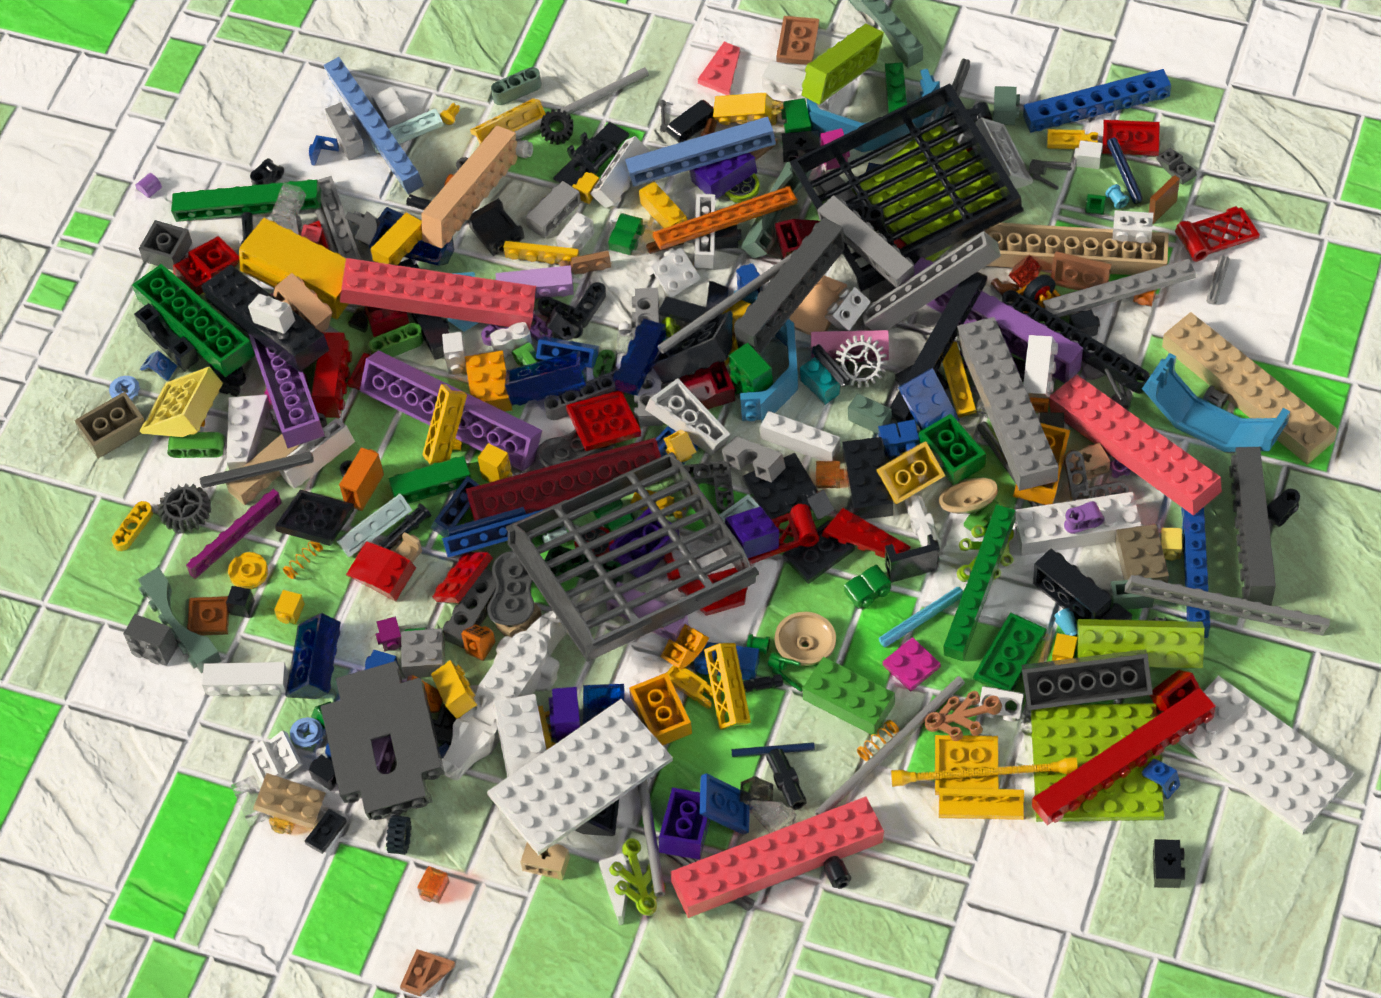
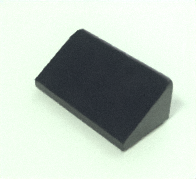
(716, 294)

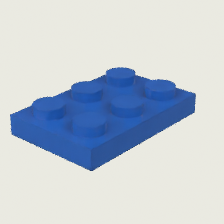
(927, 399)
(723, 805)

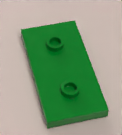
(1008, 652)

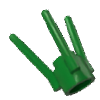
(780, 663)

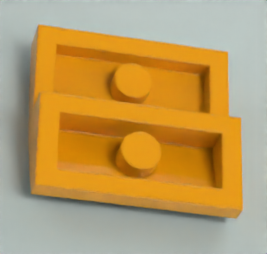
(685, 648)

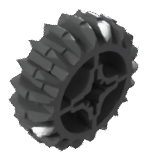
(190, 512)

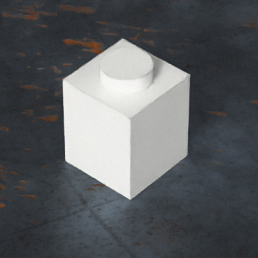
(1088, 154)

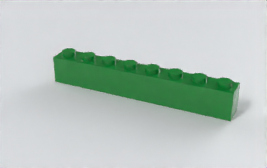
(237, 200)
(979, 582)

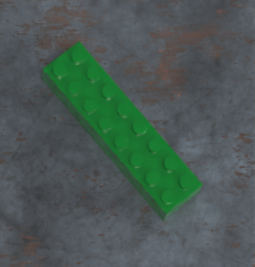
(194, 319)

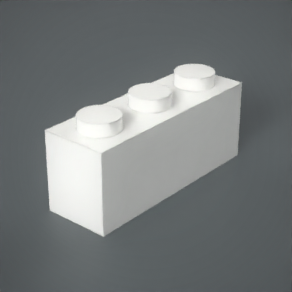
(1040, 366)

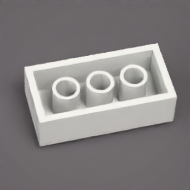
(519, 731)

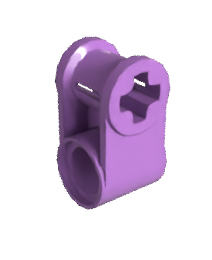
(1085, 516)

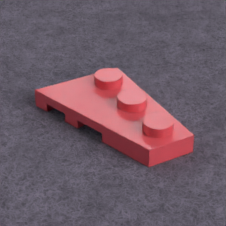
(721, 69)

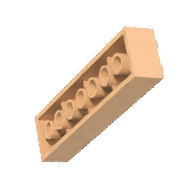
(469, 187)

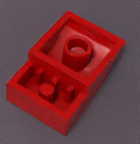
(205, 263)

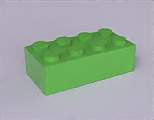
(848, 696)

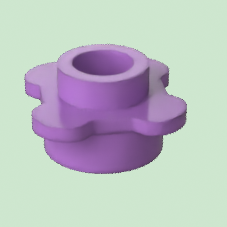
(1114, 465)

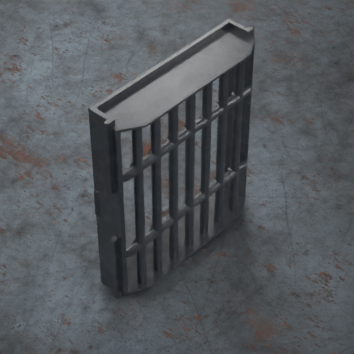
(964, 228)

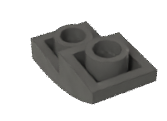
(1174, 165)

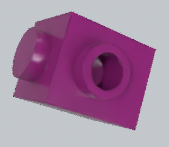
(389, 634)

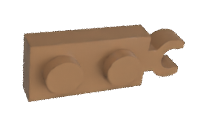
(588, 262)

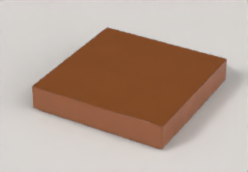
(1164, 198)
(208, 615)

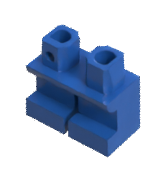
(899, 438)

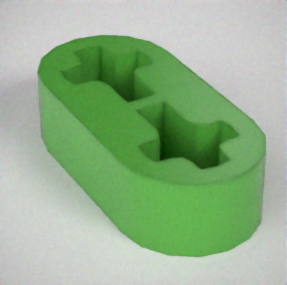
(599, 365)

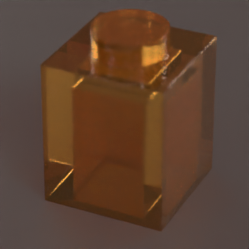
(828, 474)
(433, 885)

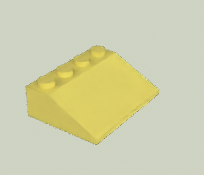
(183, 404)

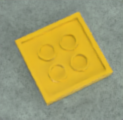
(966, 754)

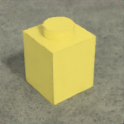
(1171, 543)

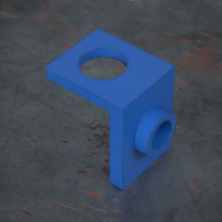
(318, 144)
(160, 364)
(1162, 775)

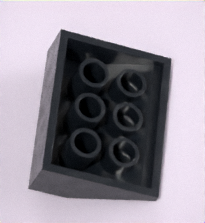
(697, 351)

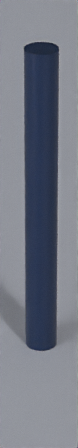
(486, 521)
(788, 748)

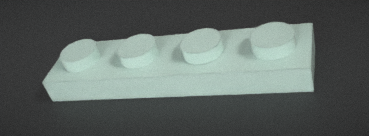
(415, 127)
(374, 525)

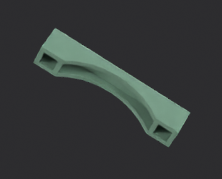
(903, 41)
(761, 235)
(198, 647)

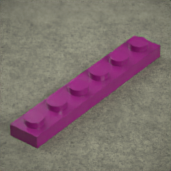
(234, 533)

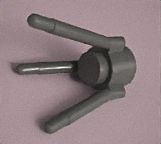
(1039, 167)
(1120, 397)

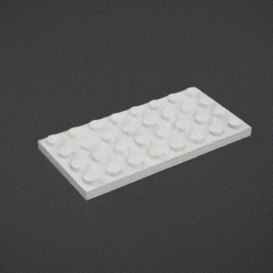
(1266, 757)
(579, 776)

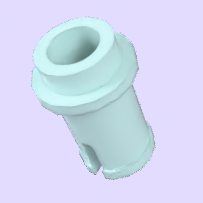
(554, 534)

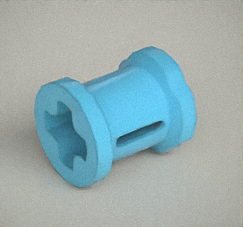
(1117, 196)

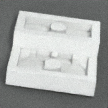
(275, 757)

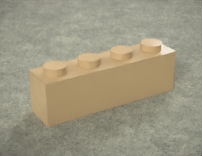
(247, 489)

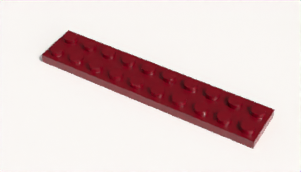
(558, 482)

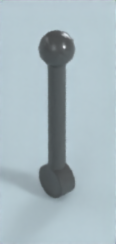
(662, 103)

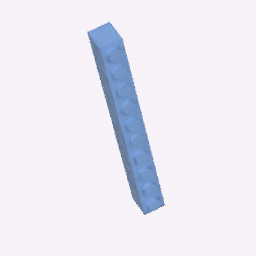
(373, 125)

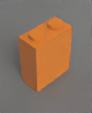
(362, 478)

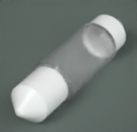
(624, 336)

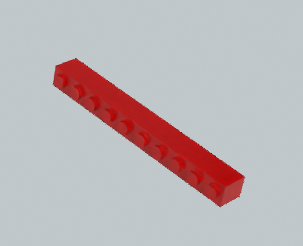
(1123, 757)

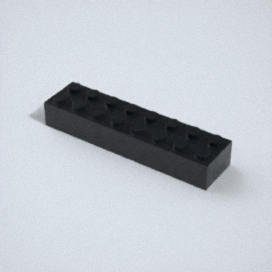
(232, 294)

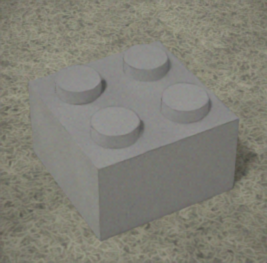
(422, 652)

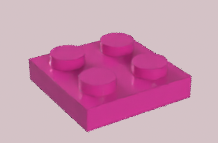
(911, 664)

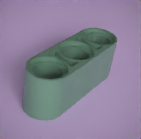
(516, 86)

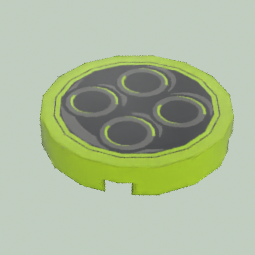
(744, 190)

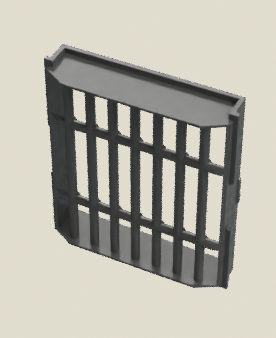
(621, 486)

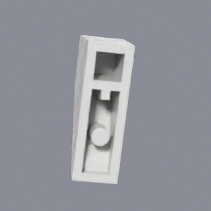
(618, 902)

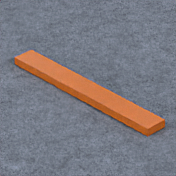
(725, 218)

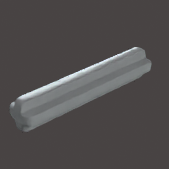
(1217, 280)

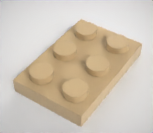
(289, 801)

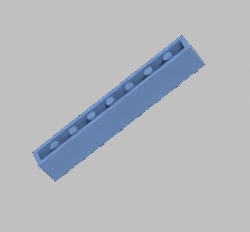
(700, 151)

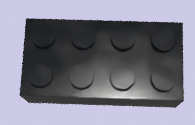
(866, 489)
(1070, 587)

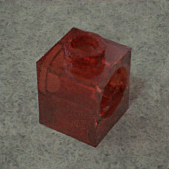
(1025, 271)

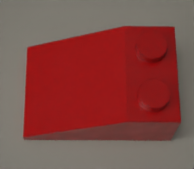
(381, 570)

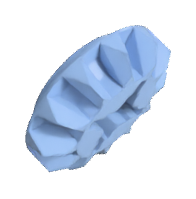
(127, 382)
(302, 726)

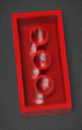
(331, 376)

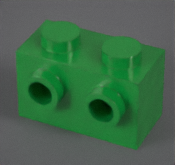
(796, 116)

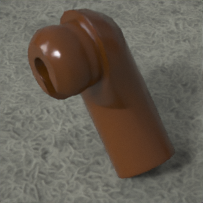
(1001, 288)

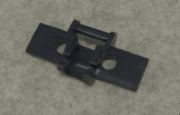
(603, 143)

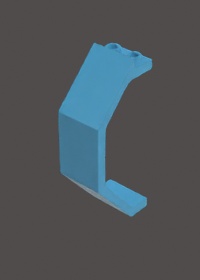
(826, 121)
(757, 404)
(1206, 420)

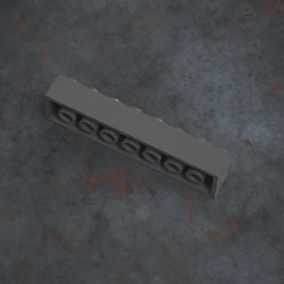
(790, 286)
(1252, 525)

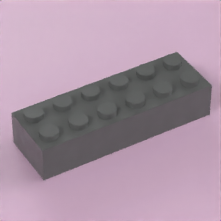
(1087, 679)

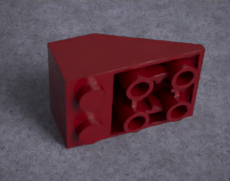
(791, 234)
(385, 320)
(711, 385)

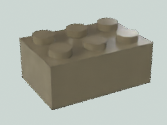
(110, 425)
(1141, 553)

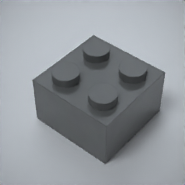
(165, 244)
(150, 640)

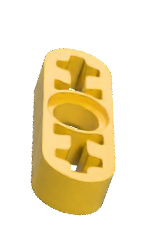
(133, 517)

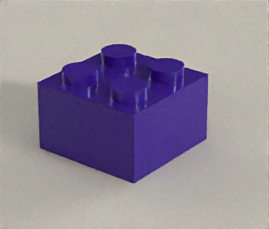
(754, 531)
(563, 712)

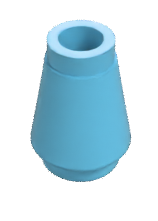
(1067, 622)

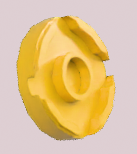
(248, 570)

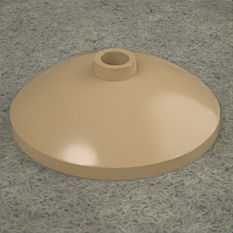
(968, 495)
(808, 630)

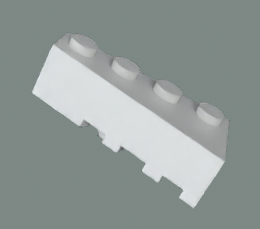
(684, 412)
(245, 425)

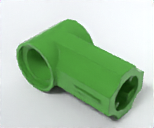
(525, 355)
(980, 517)

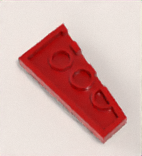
(859, 532)

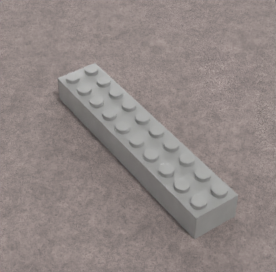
(1007, 404)

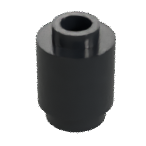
(837, 872)

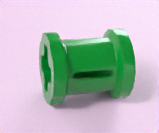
(759, 643)

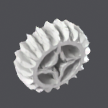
(876, 367)

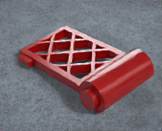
(1195, 240)
(802, 528)

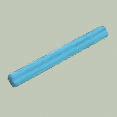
(921, 617)

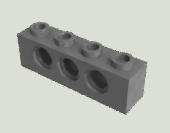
(462, 613)

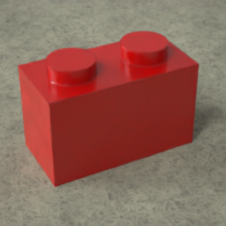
(1174, 689)

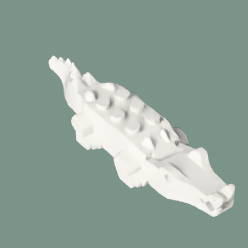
(518, 670)

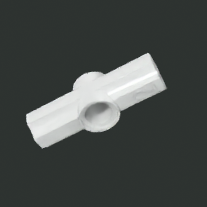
(920, 519)

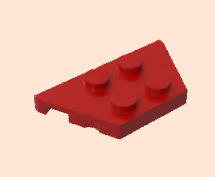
(732, 601)

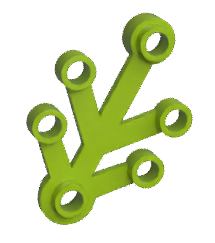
(975, 545)
(645, 903)

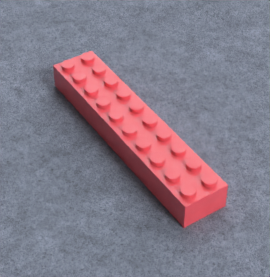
(437, 293)
(1136, 444)
(776, 857)

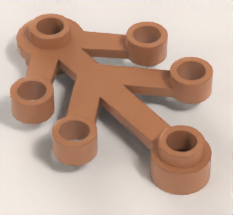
(939, 721)

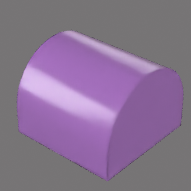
(148, 185)

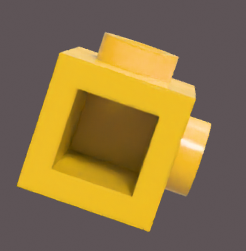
(680, 445)

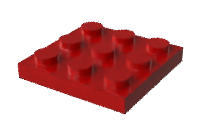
(603, 420)

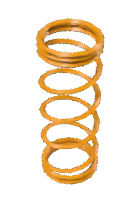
(289, 571)
(888, 723)

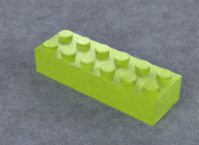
(842, 63)
(1166, 642)

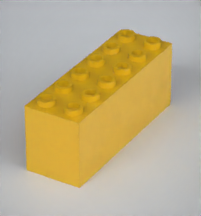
(276, 252)

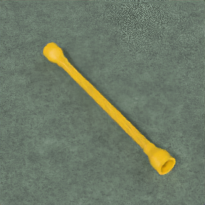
(903, 777)

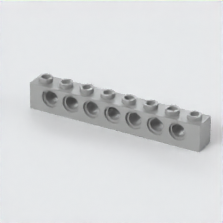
(649, 300)

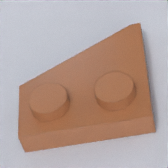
(425, 972)

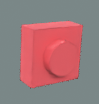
(312, 233)

